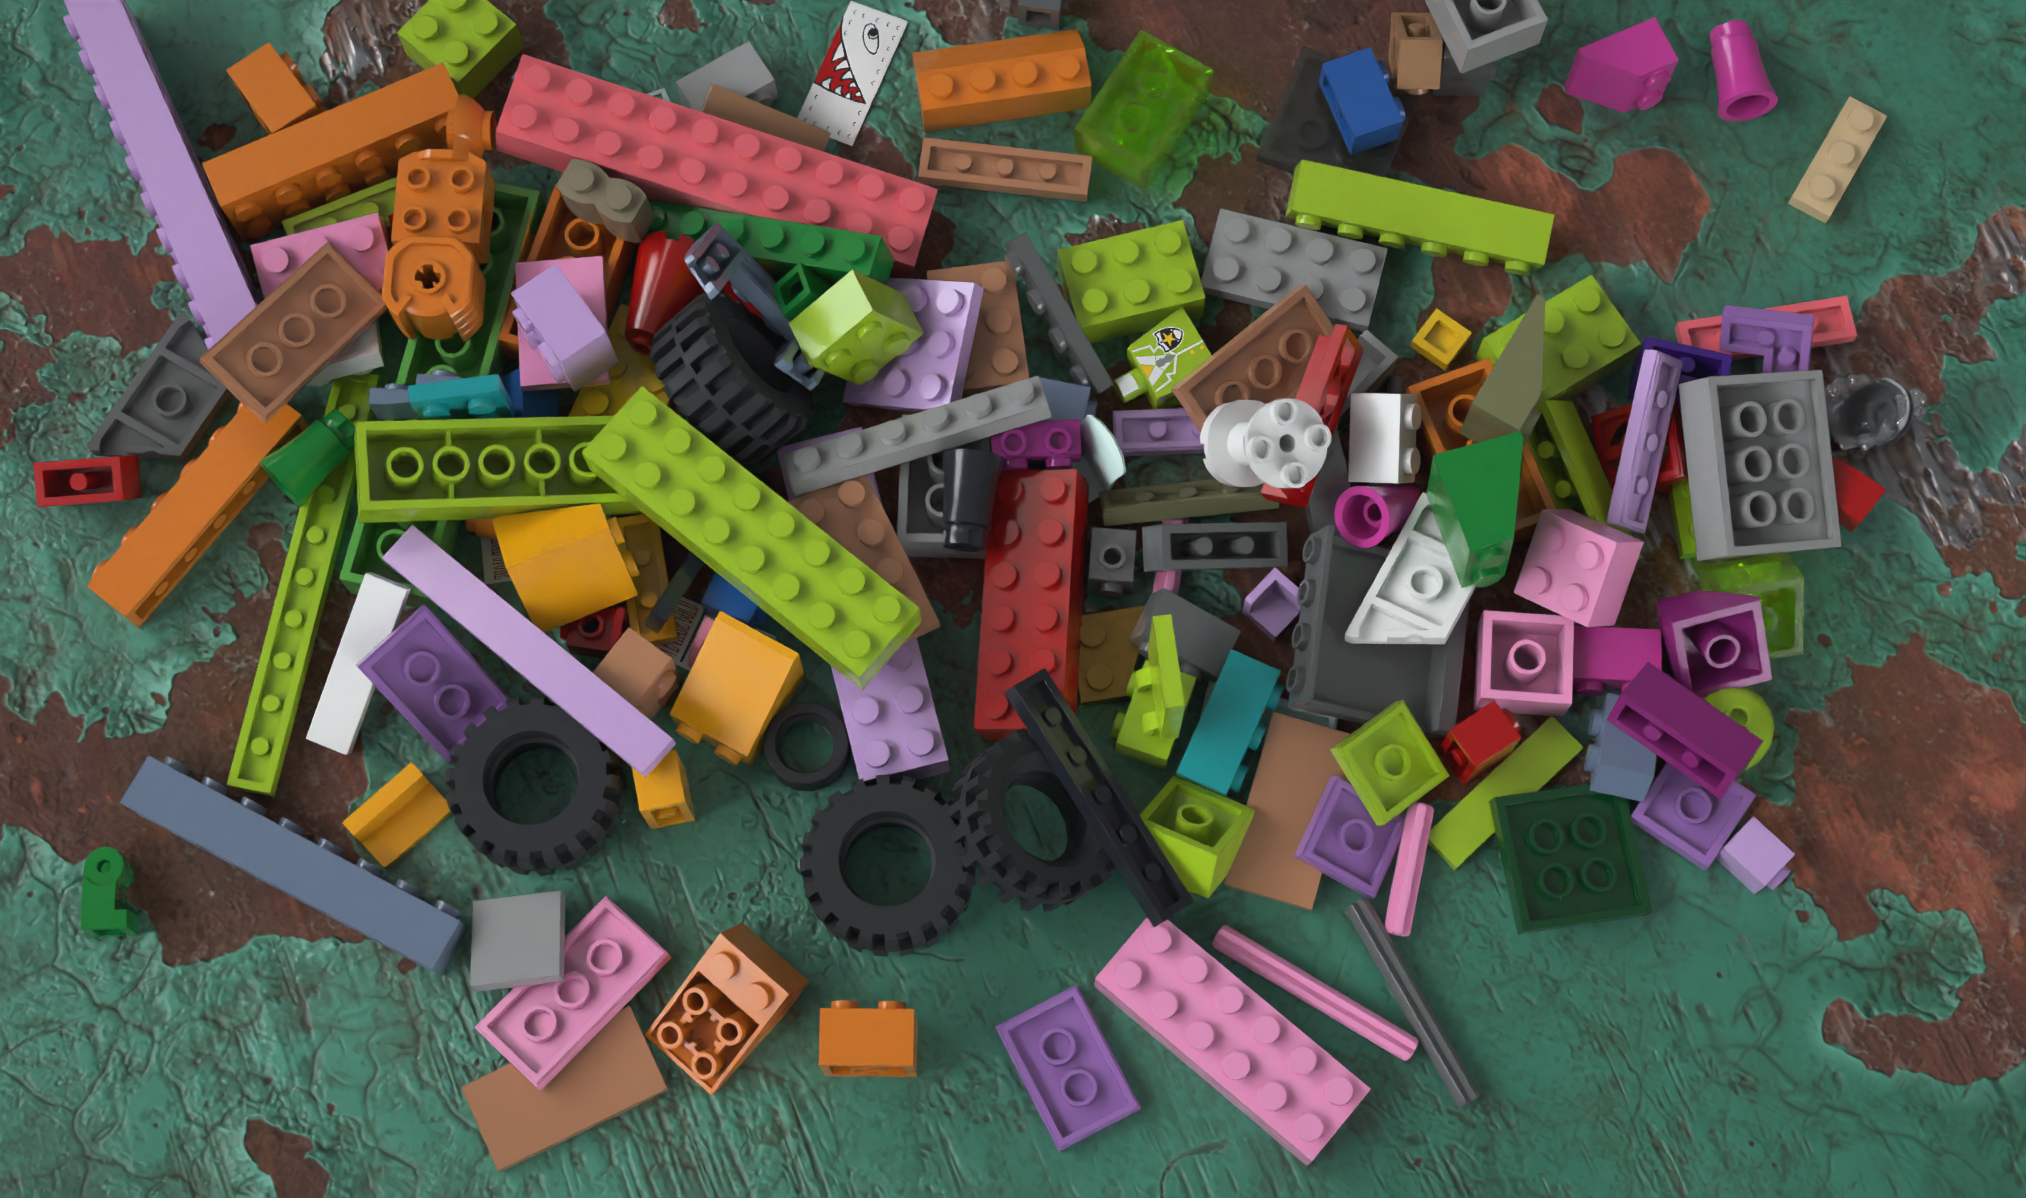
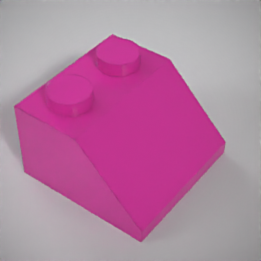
(1624, 68)

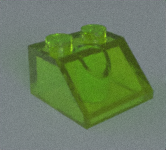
(1781, 595)

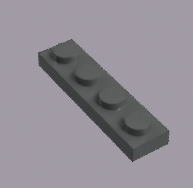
(1047, 300)

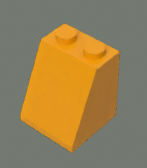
(566, 562)
(736, 690)

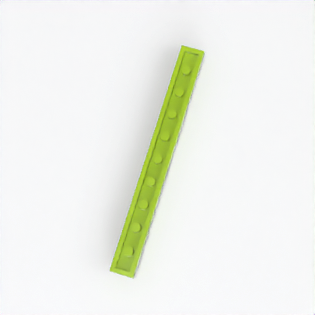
(298, 609)

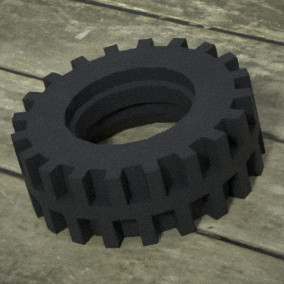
(998, 854)

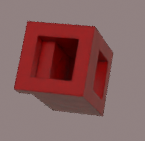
(612, 625)

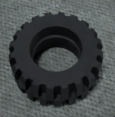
(725, 381)
(489, 752)
(847, 820)

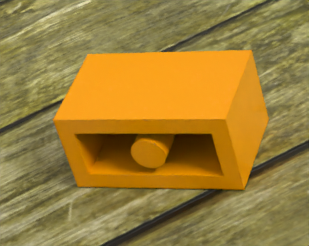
(665, 793)

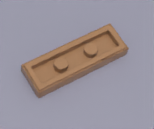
(752, 114)

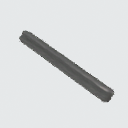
(1412, 1002)

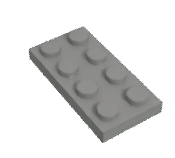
(1266, 260)

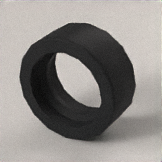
(812, 713)

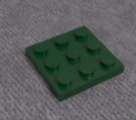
(1569, 858)

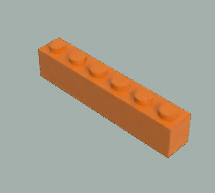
(192, 513)

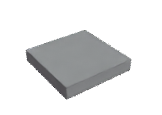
(518, 941)

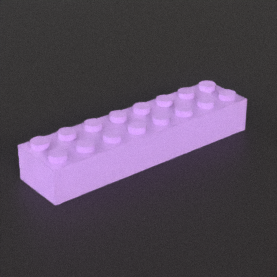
(894, 716)

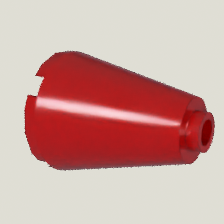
(659, 288)

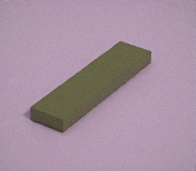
(1179, 501)

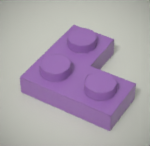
(1777, 335)

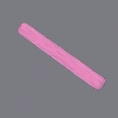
(1315, 993)

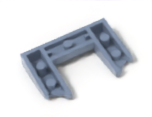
(721, 258)

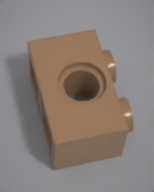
(1415, 52)

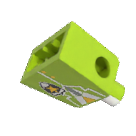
(1161, 361)

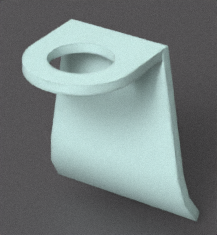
(1101, 458)

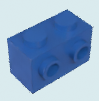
(1361, 100)

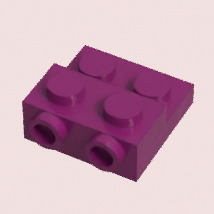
(1042, 442)

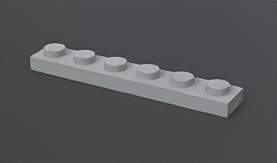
(916, 435)

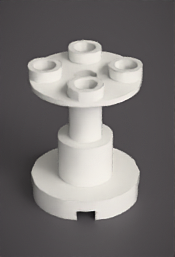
(1264, 443)

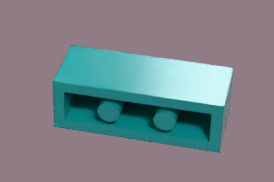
(1231, 724)

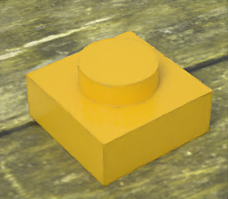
(1440, 339)

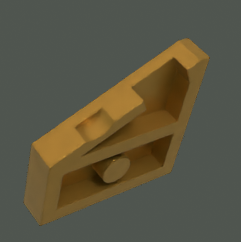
(1106, 655)

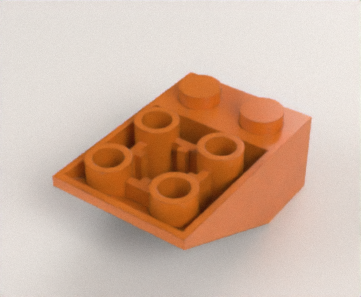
(726, 1007)

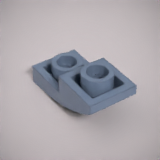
(393, 400)

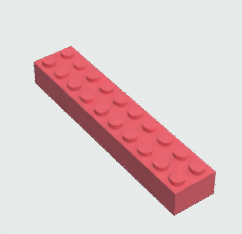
(705, 159)

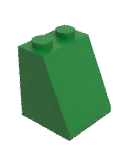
(1476, 505)

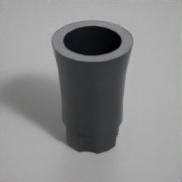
(969, 497)

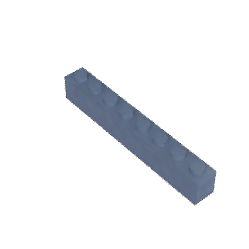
(295, 865)

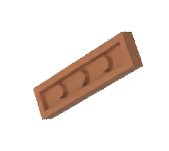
(1005, 169)

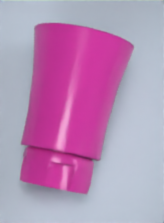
(1740, 73)
(1372, 513)

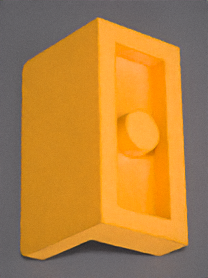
(398, 816)

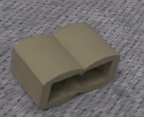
(606, 200)

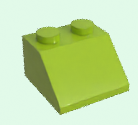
(1197, 832)

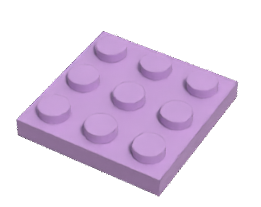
(936, 362)

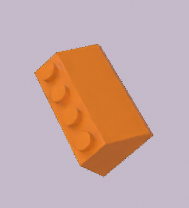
(1002, 80)

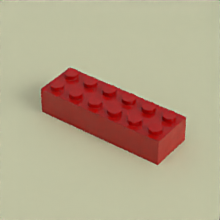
(1031, 592)

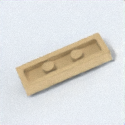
(1837, 159)

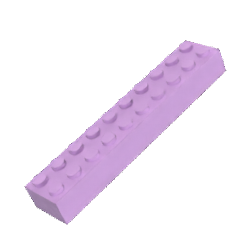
(163, 164)

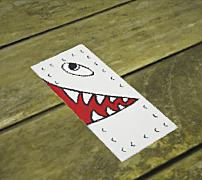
(852, 71)

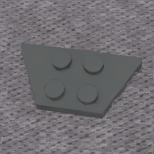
(165, 403)

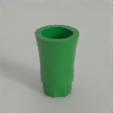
(310, 456)

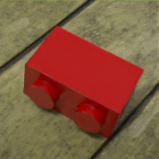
(87, 480)
(1480, 742)

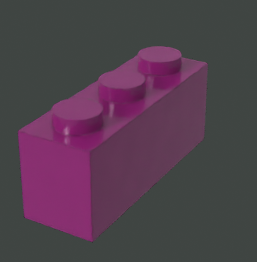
(1684, 730)

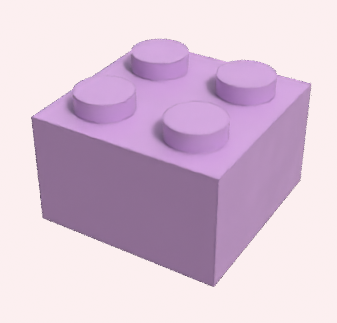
(563, 329)

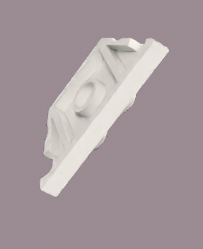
(1415, 591)

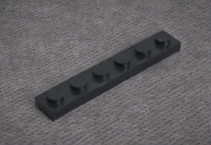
(1099, 797)

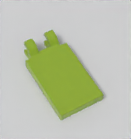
(1165, 679)

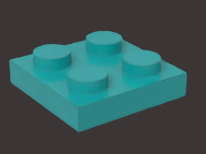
(461, 399)

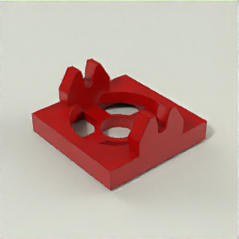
(1605, 430)

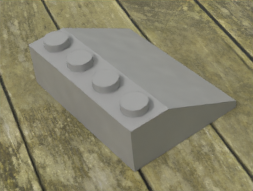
(1759, 464)

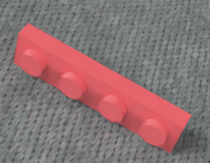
(1831, 326)

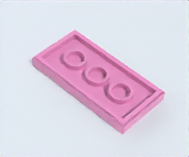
(550, 1023)

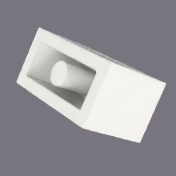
(1383, 438)

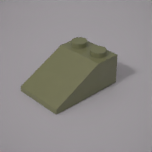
(1514, 384)

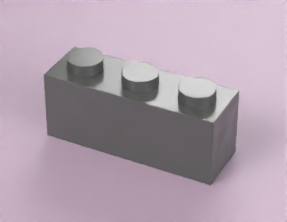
(1214, 546)

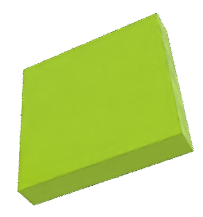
(1389, 762)

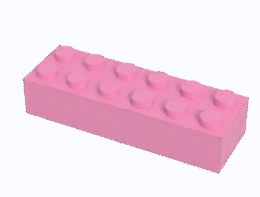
(1231, 1038)

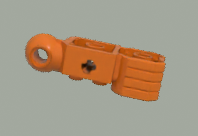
(443, 230)

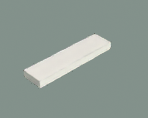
(347, 688)

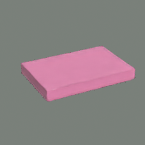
(588, 279)

